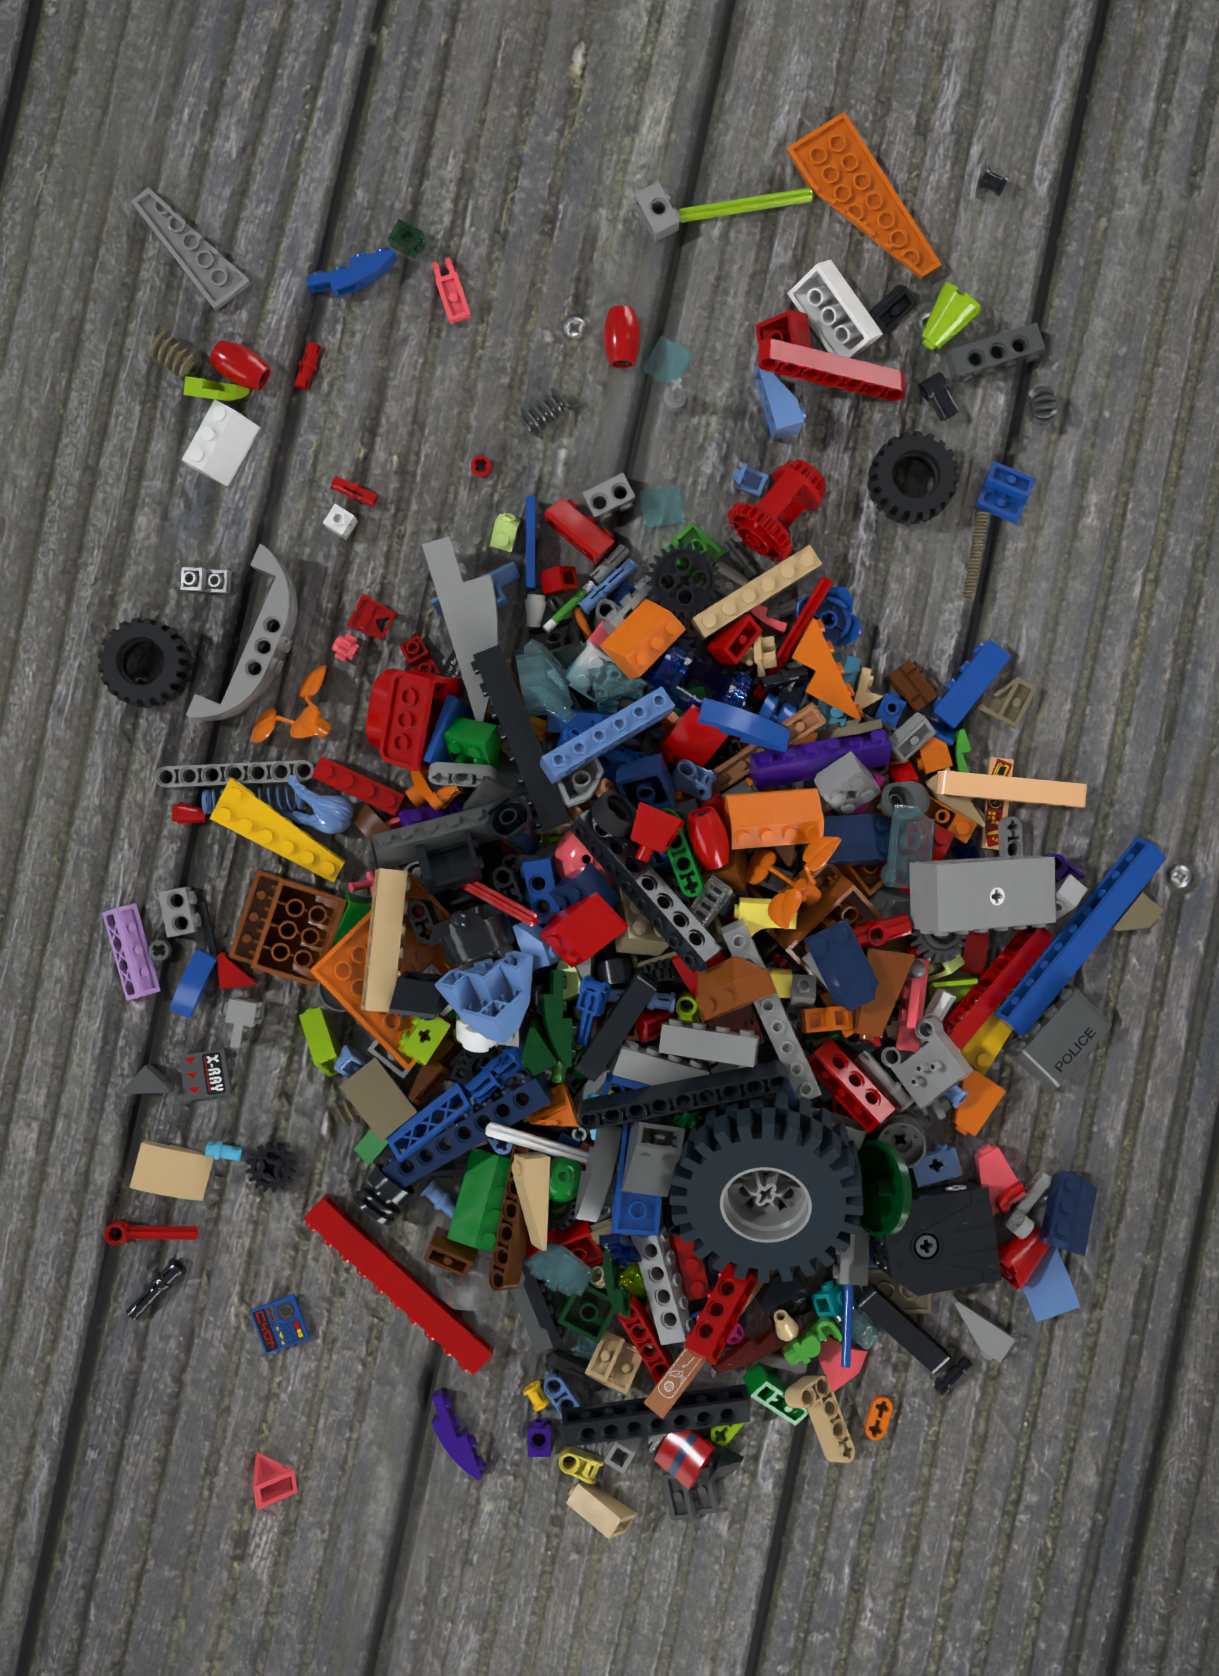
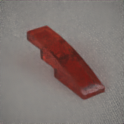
(749, 1351)

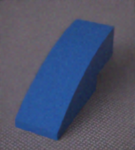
(194, 983)

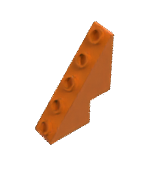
(827, 679)

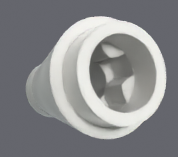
(535, 609)

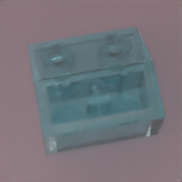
(560, 1270)

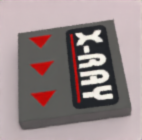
(205, 1074)

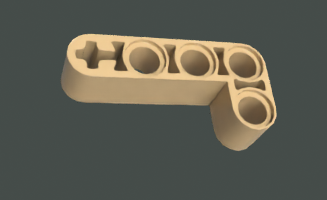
(816, 1395)

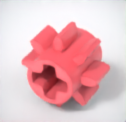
(346, 647)

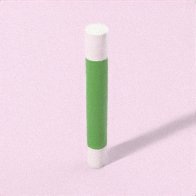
(568, 607)

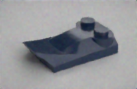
(843, 965)

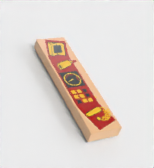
(994, 809)

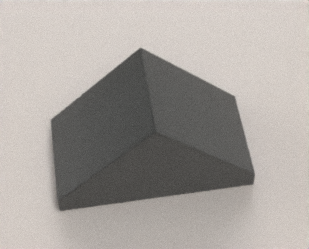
(148, 1081)

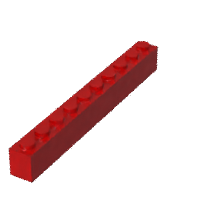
(399, 1284)

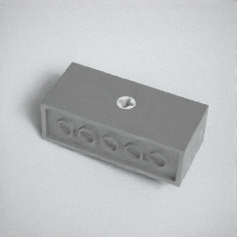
(982, 894)

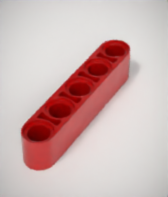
(648, 1336)

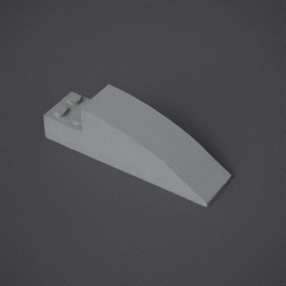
(468, 613)

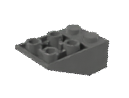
(652, 1157)

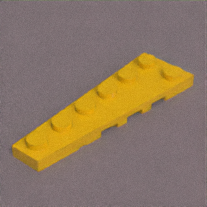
(259, 822)

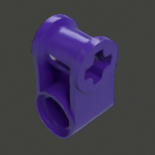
(1064, 868)

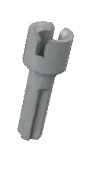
(674, 396)

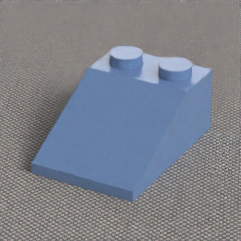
(779, 405)

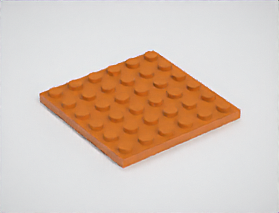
(344, 970)

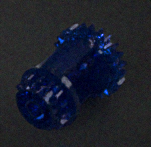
(676, 662)

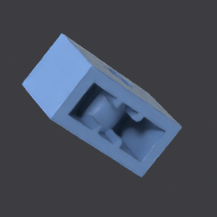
(945, 1168)

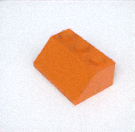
(642, 638)

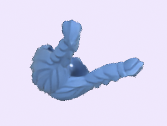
(331, 814)

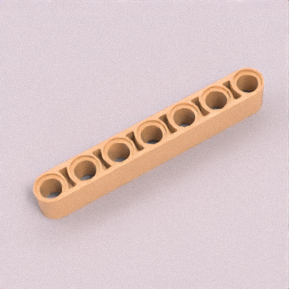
(1011, 789)

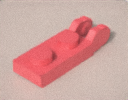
(451, 293)

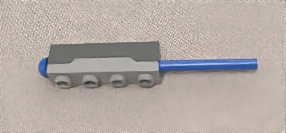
(851, 1271)

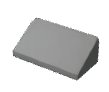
(911, 736)

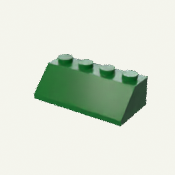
(480, 1200)

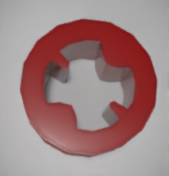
(474, 467)

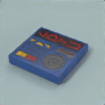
(280, 1323)

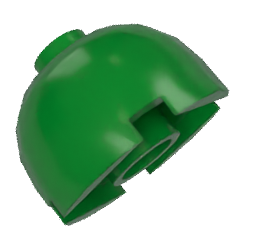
(564, 1178)

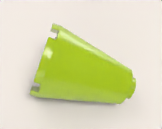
(949, 316)

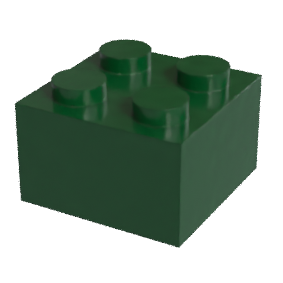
(588, 1313)

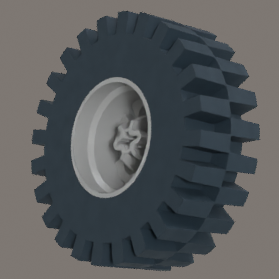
(725, 1168)

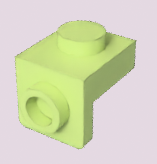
(505, 532)

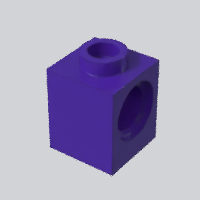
(535, 1447)

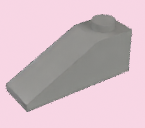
(988, 1336)

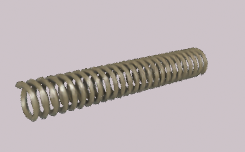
(975, 555)

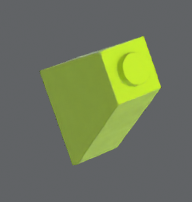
(321, 1039)

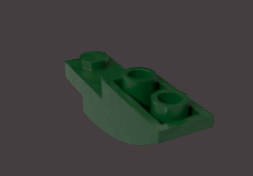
(558, 1029)

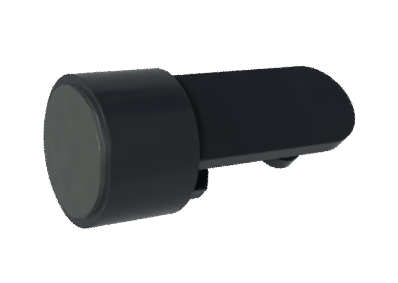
(614, 966)

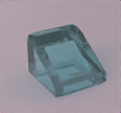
(584, 1347)

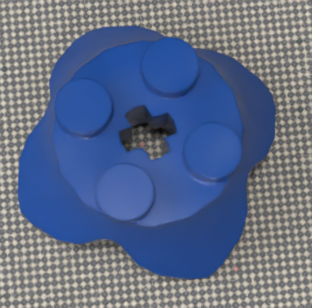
(838, 606)

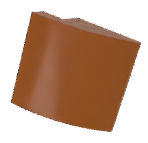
(837, 902)
(286, 927)

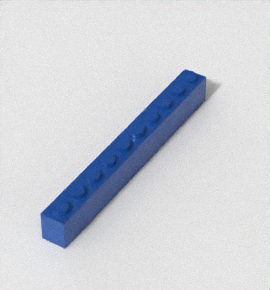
(1080, 936)

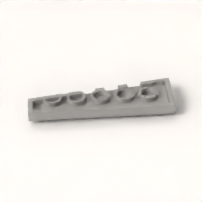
(204, 265)

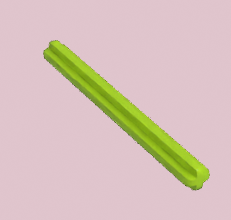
(746, 204)

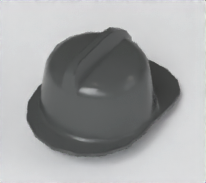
(903, 793)

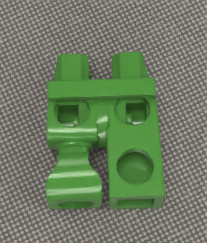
(808, 1342)

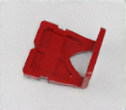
(366, 616)

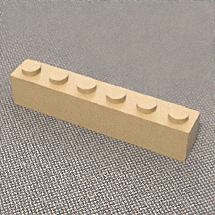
(755, 592)
(384, 939)

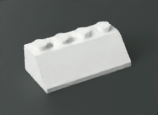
(834, 311)

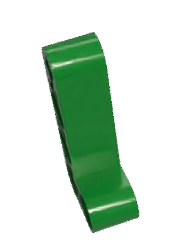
(679, 853)

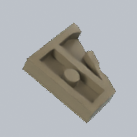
(1009, 702)
(851, 728)

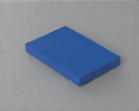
(437, 748)

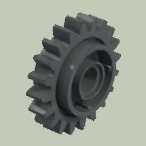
(937, 947)

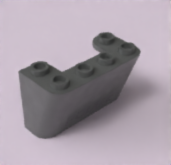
(1060, 1039)

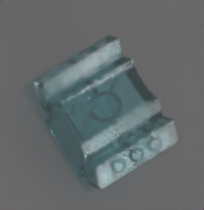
(544, 683)

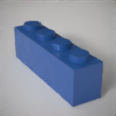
(970, 683)

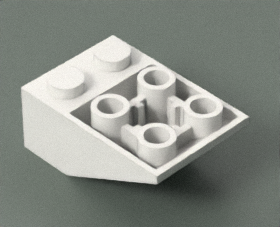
(587, 658)

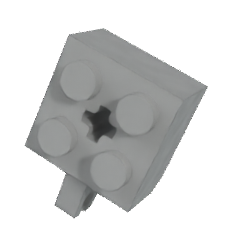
(845, 785)

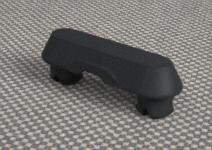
(571, 1364)

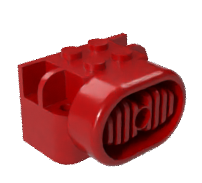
(405, 712)

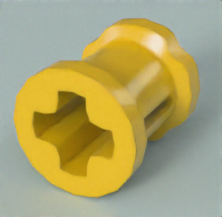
(536, 1395)

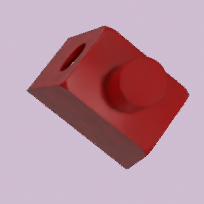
(654, 831)

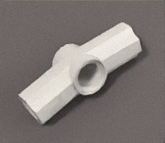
(937, 1007)

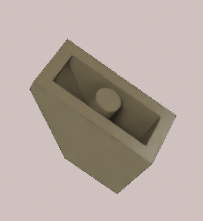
(1139, 915)

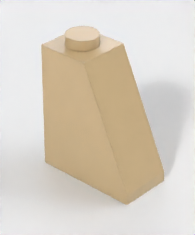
(600, 1509)

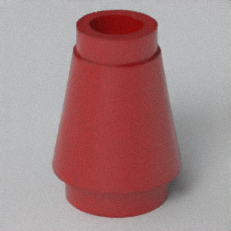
(186, 813)

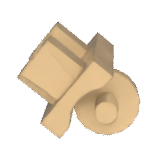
(762, 654)

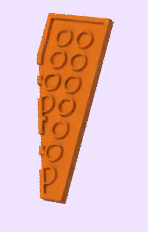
(851, 181)

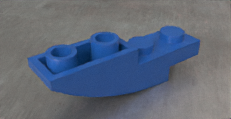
(362, 271)

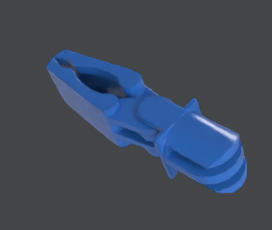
(502, 1069)

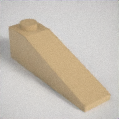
(531, 1179)

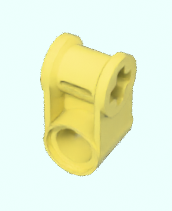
(583, 1467)

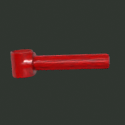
(148, 1232)

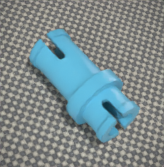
(220, 1150)

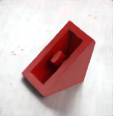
(233, 974)

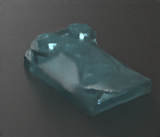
(909, 842)

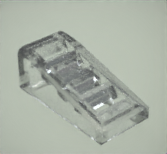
(715, 907)

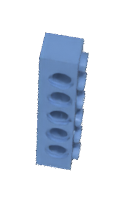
(606, 735)

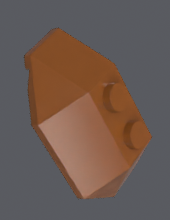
(731, 987)

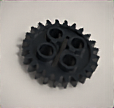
(667, 566)

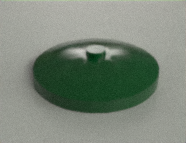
(884, 1188)

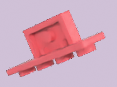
(911, 1010)

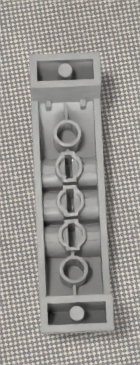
(246, 685)

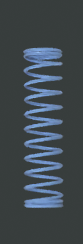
(207, 807)

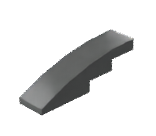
(598, 1174)

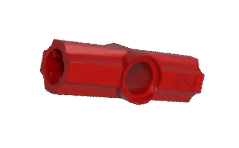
(888, 929)

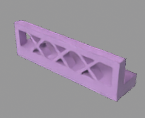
(133, 951)

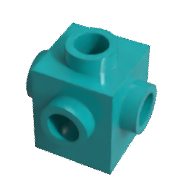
(829, 1299)

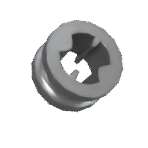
(152, 951)

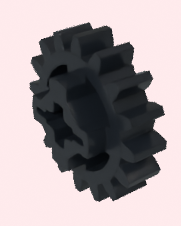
(275, 1174)

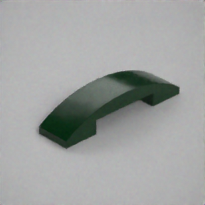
(618, 1297)

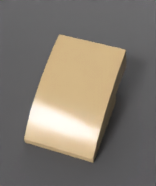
(171, 1171)

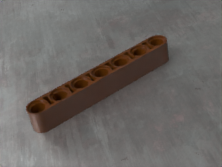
(511, 1233)

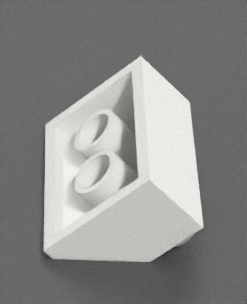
(221, 443)

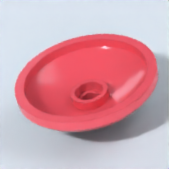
(570, 856)

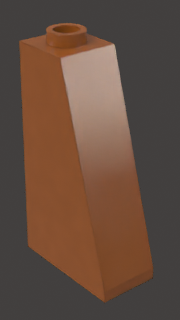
(891, 972)

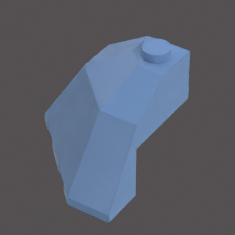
(491, 994)

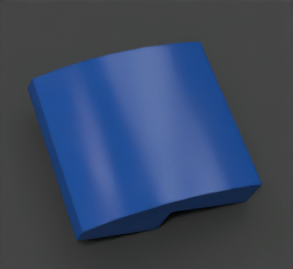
(1004, 492)

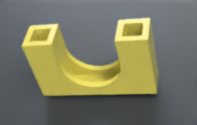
(756, 917)

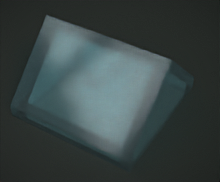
(610, 684)

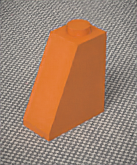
(978, 1105)

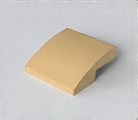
(614, 1363)

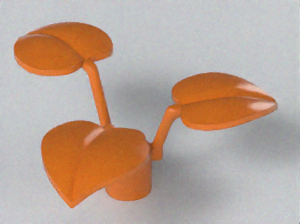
(310, 720)
(786, 904)

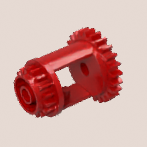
(766, 524)

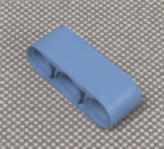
(561, 1393)

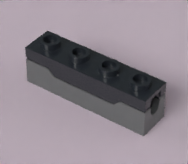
(537, 1312)

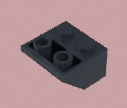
(417, 996)
(786, 1296)

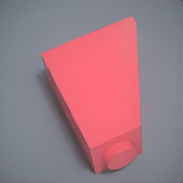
(995, 1173)

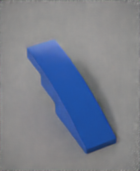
(744, 724)

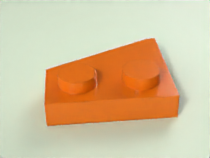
(558, 1112)

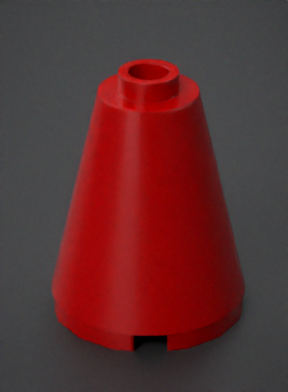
(1021, 1257)

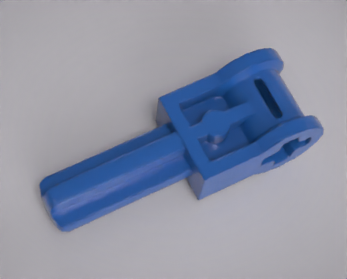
(592, 1003)

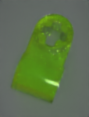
(633, 1280)

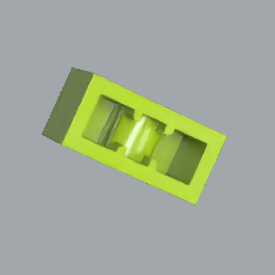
(422, 1050)

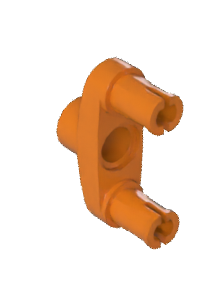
(423, 791)

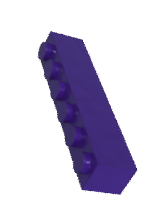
(806, 760)

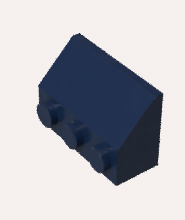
(1068, 1212)

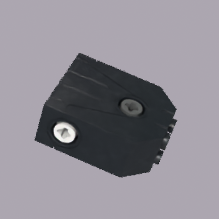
(944, 1241)

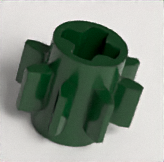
(688, 1118)

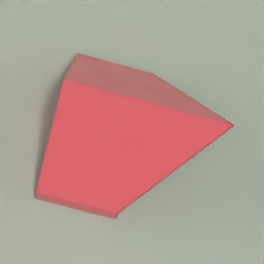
(830, 1362)
(272, 1481)

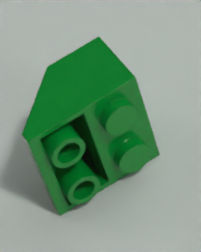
(473, 742)

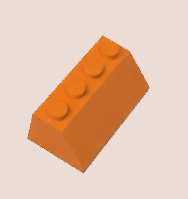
(773, 818)

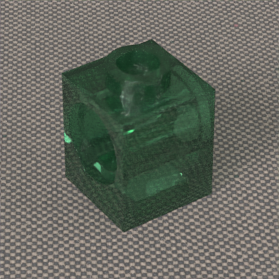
(403, 230)

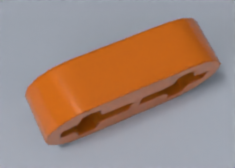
(883, 1418)

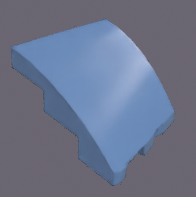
(1050, 1288)

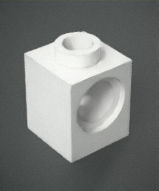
(340, 521)

